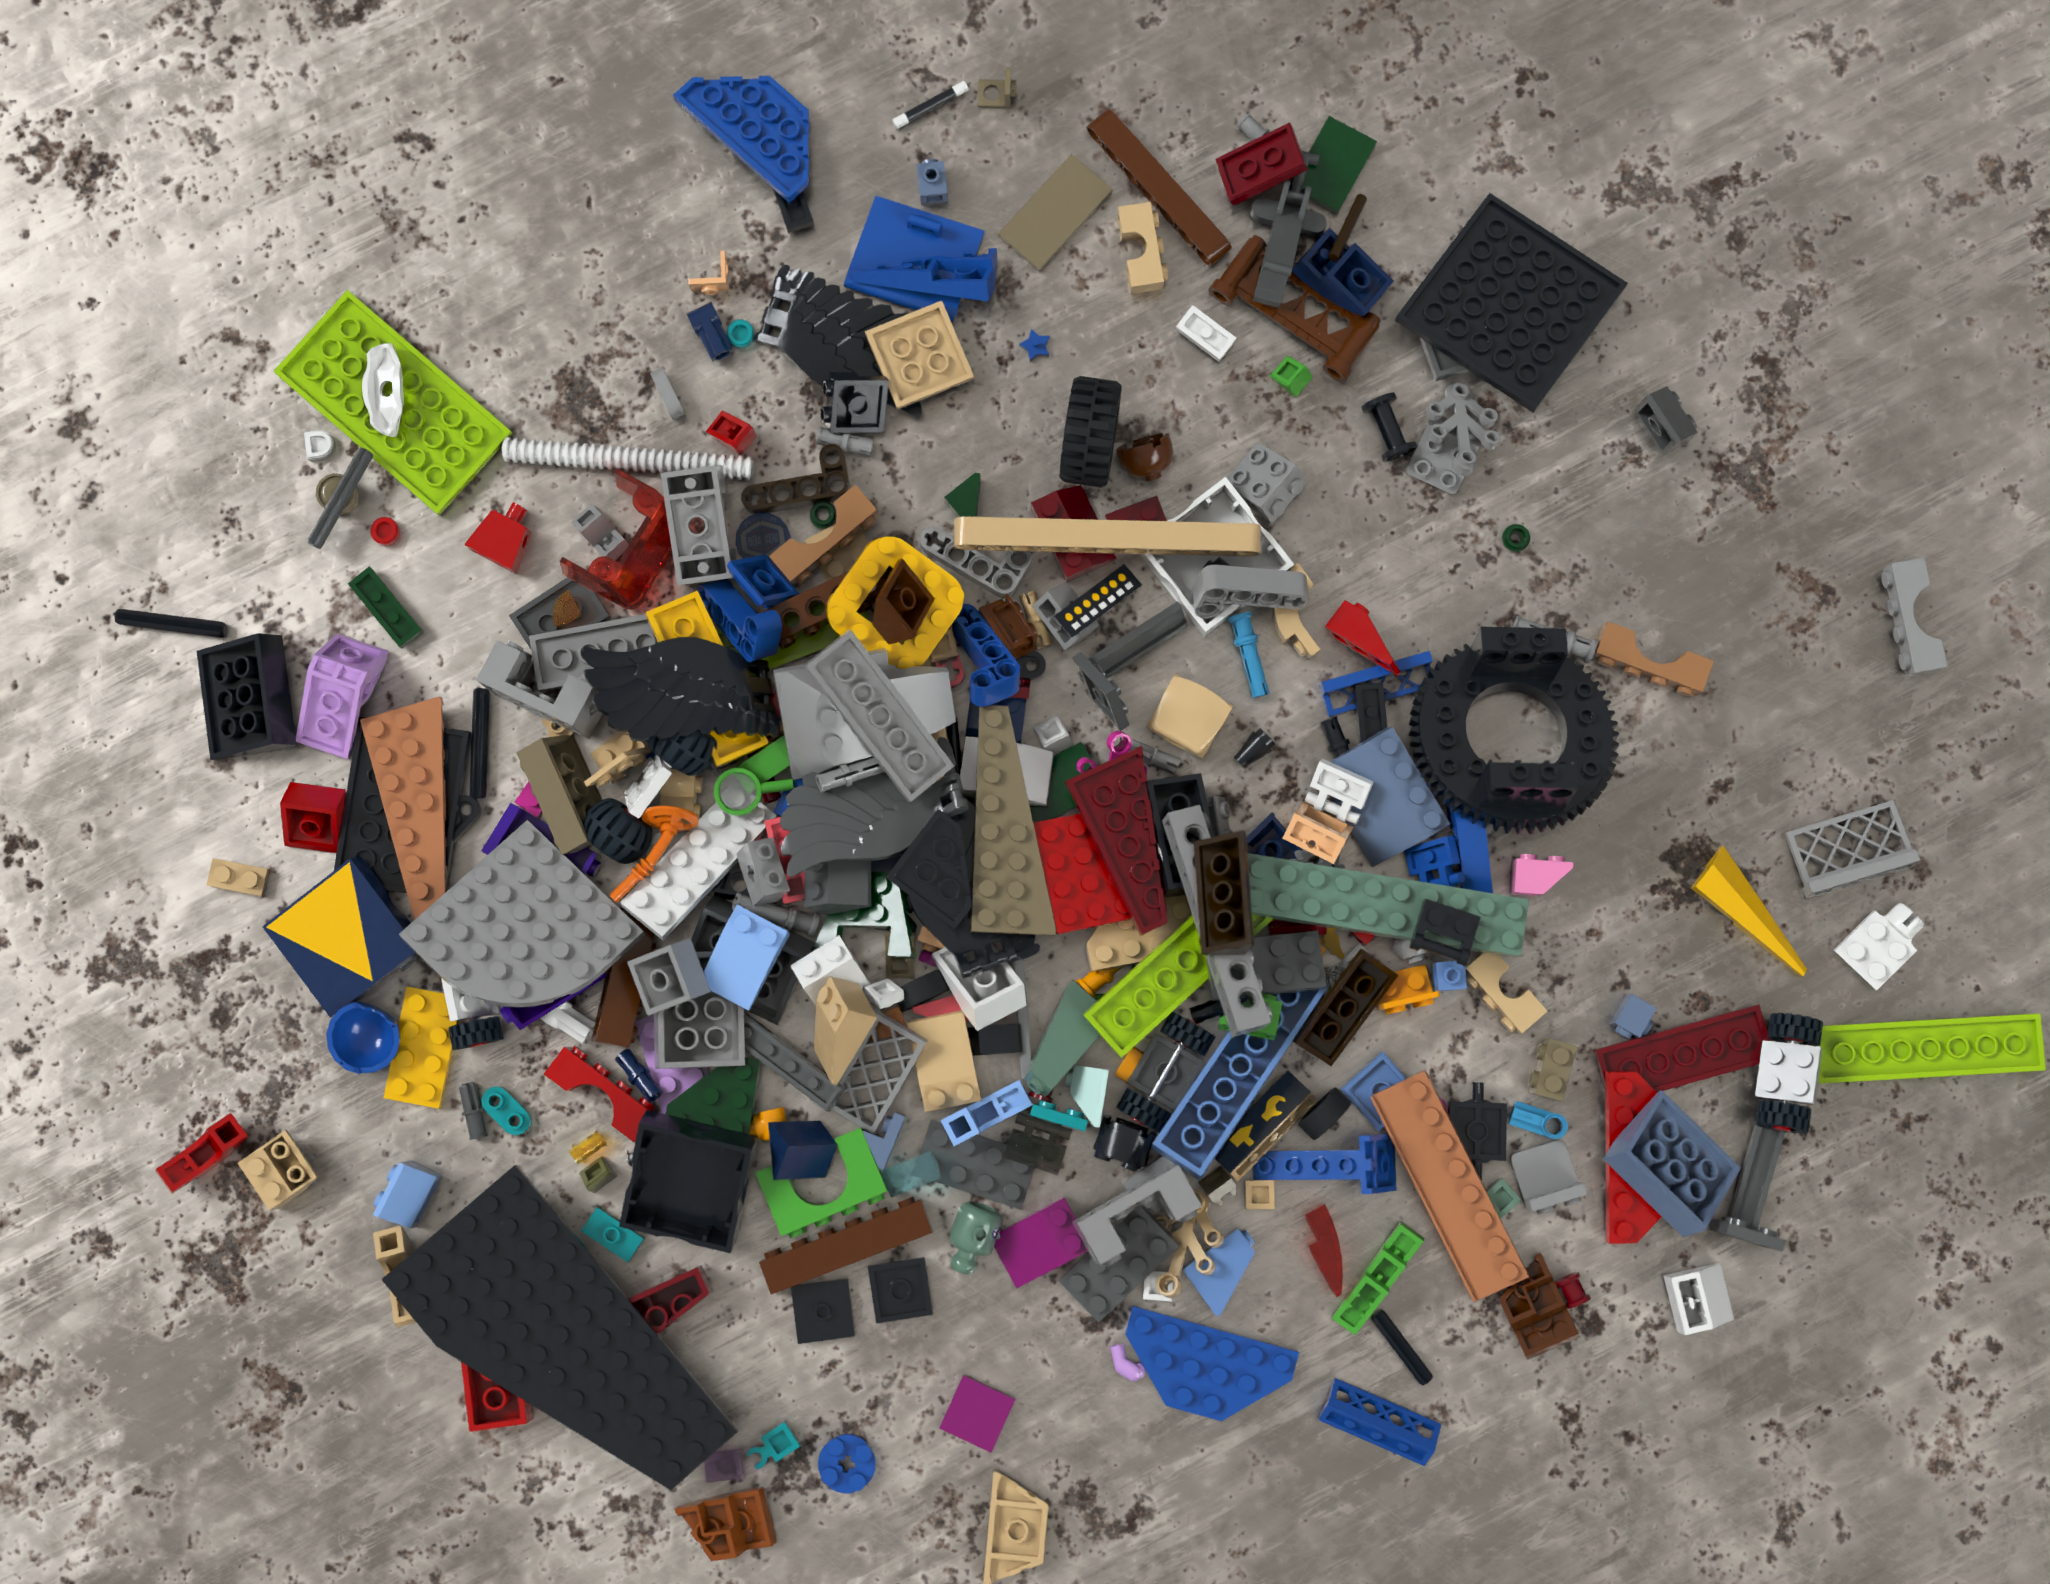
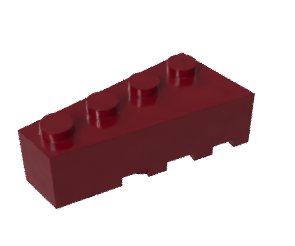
(672, 1298)

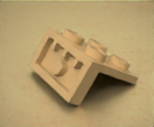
(616, 757)

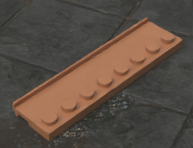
(1449, 1186)

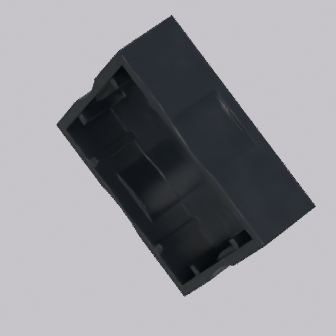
(688, 1181)

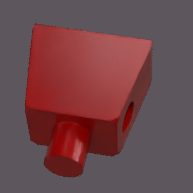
(502, 538)

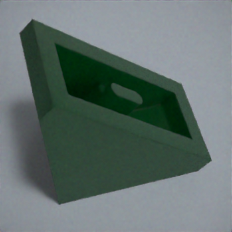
(965, 497)

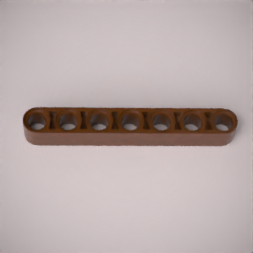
(1159, 187)

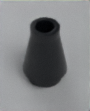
(1254, 748)

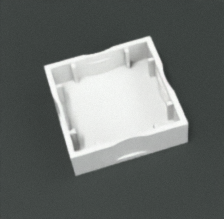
(1180, 572)

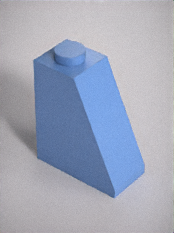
(1230, 1262)

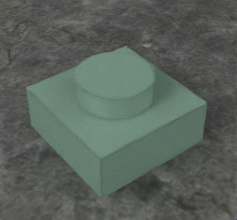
(1503, 1197)

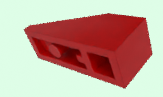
(1357, 631)

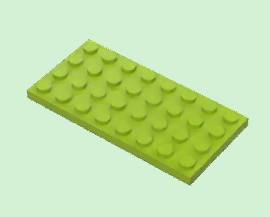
(441, 430)

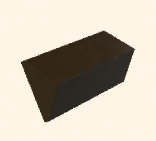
(1224, 894)
(1345, 1007)

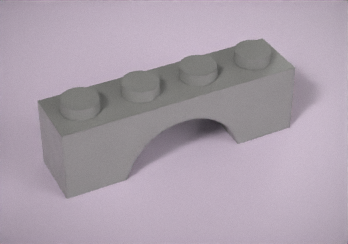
(1918, 650)

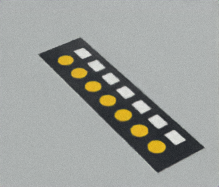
(1097, 600)

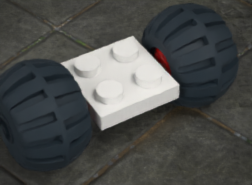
(618, 827)

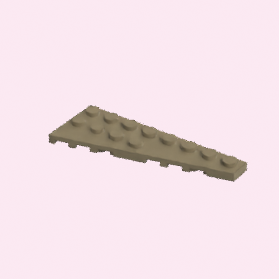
(1007, 863)

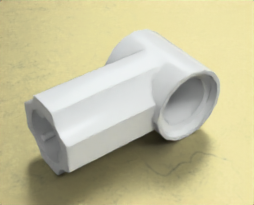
(570, 1021)

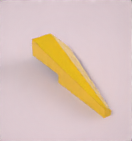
(1730, 893)

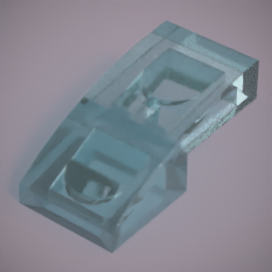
(911, 1174)

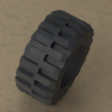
(1090, 431)

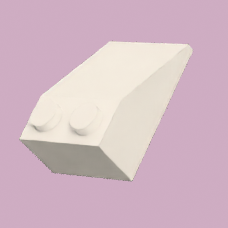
(984, 995)

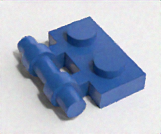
(1433, 856)

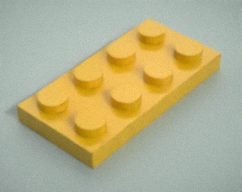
(424, 1051)

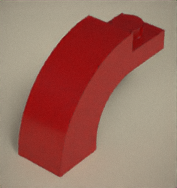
(203, 1155)

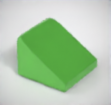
(1291, 376)

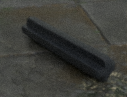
(1402, 1347)

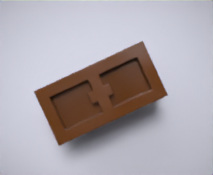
(1010, 626)

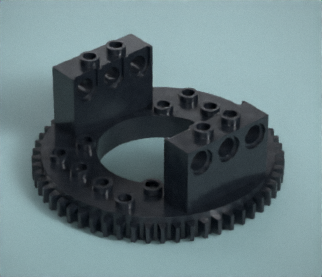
(1516, 792)

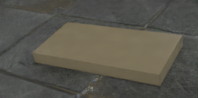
(1055, 212)

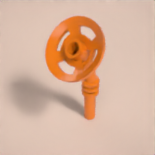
(669, 825)

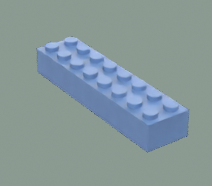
(1229, 1087)

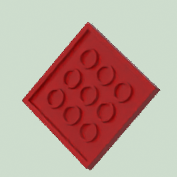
(1076, 877)

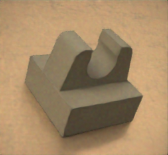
(1217, 1185)

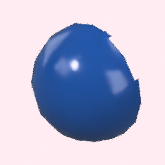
(363, 1038)

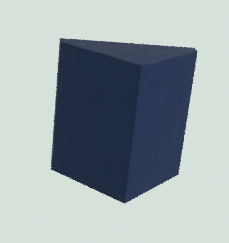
(800, 1150)

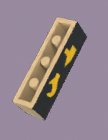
(1265, 1124)

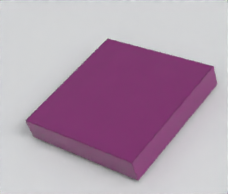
(977, 1413)

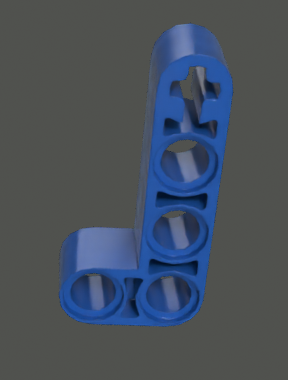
(751, 633)
(997, 669)
(1472, 851)

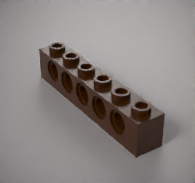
(803, 605)

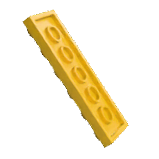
(689, 618)

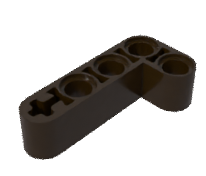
(795, 486)

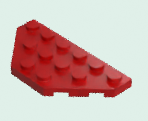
(1626, 1211)

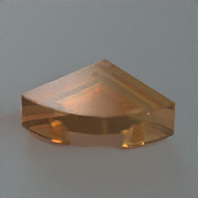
(565, 609)

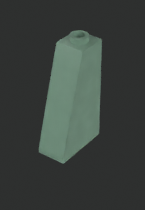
(1063, 1041)

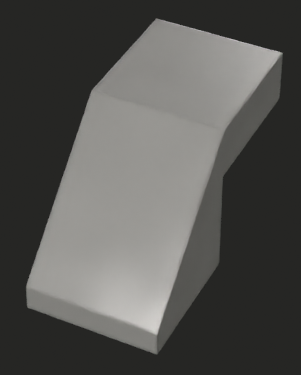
(600, 533)

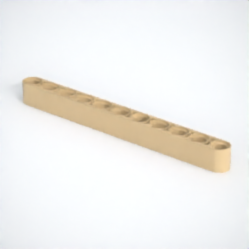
(1107, 536)

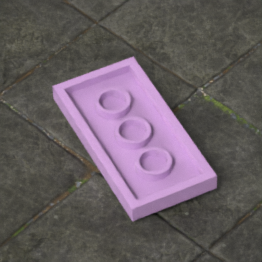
(671, 1081)

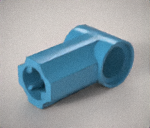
(1535, 1120)

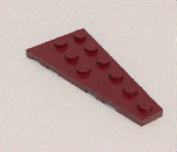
(1120, 822)

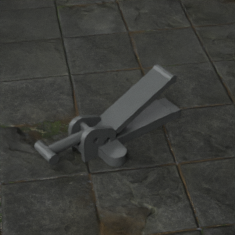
(1288, 221)

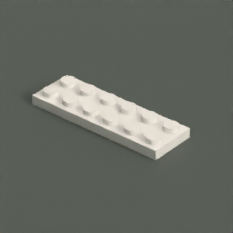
(693, 868)

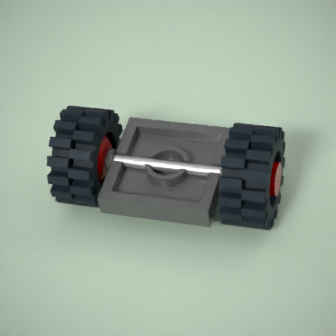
(1165, 1071)

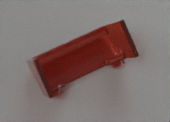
(643, 561)

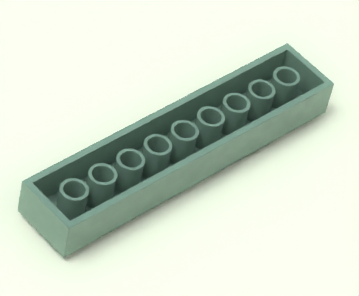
(1378, 903)

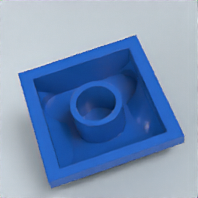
(762, 580)

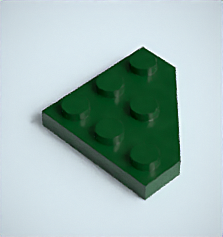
(721, 1097)

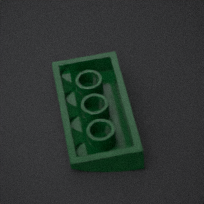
(1059, 798)

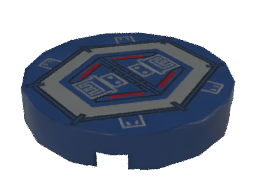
(761, 535)

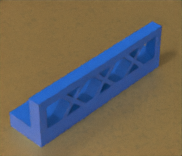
(1372, 674)
(1379, 1428)

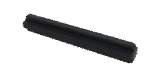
(170, 623)
(479, 743)

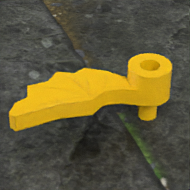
(1333, 943)

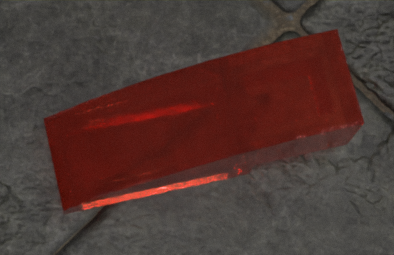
(1325, 1247)

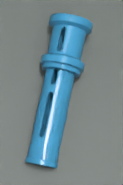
(1246, 641)

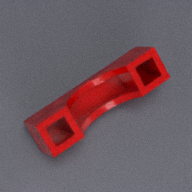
(572, 1070)

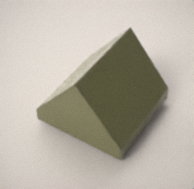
(597, 1175)

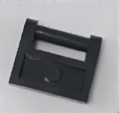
(1448, 923)

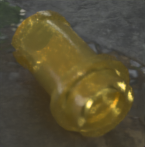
(587, 1147)

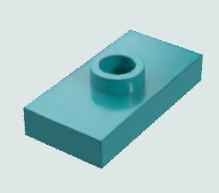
(606, 1231)

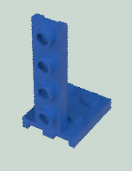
(1371, 1164)

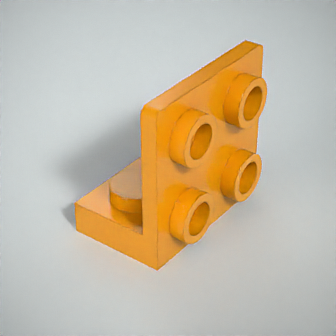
(1409, 987)

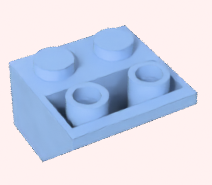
(406, 1194)

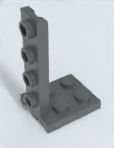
(1120, 654)
(1753, 1191)

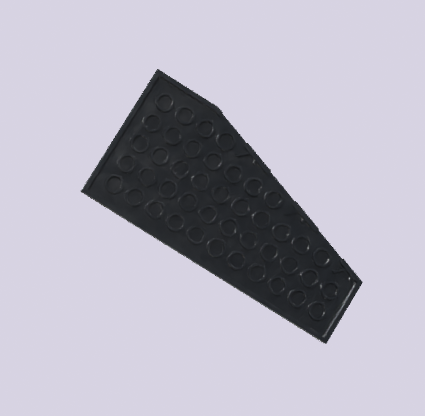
(546, 1321)

